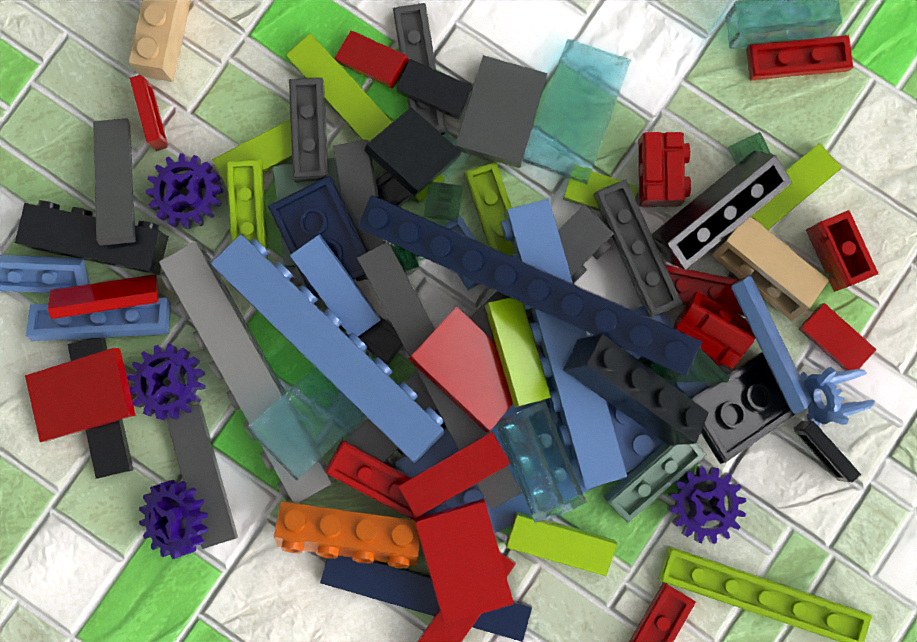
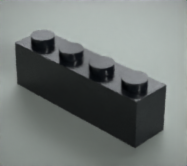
(721, 209)
(74, 235)
(636, 390)

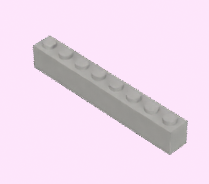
(234, 354)

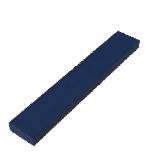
(415, 592)

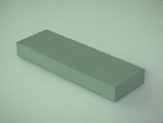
(652, 478)

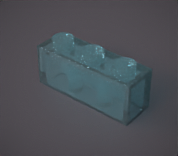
(781, 20)
(540, 462)

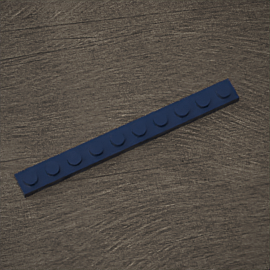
(531, 285)

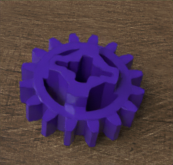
(174, 201)
(174, 369)
(697, 515)
(173, 519)

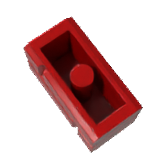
(663, 169)
(842, 251)
(722, 332)

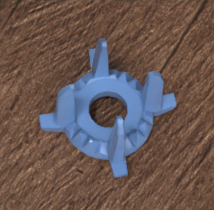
(834, 410)

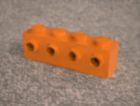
(347, 534)

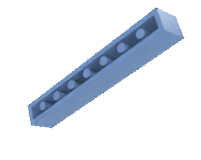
(328, 348)
(583, 413)

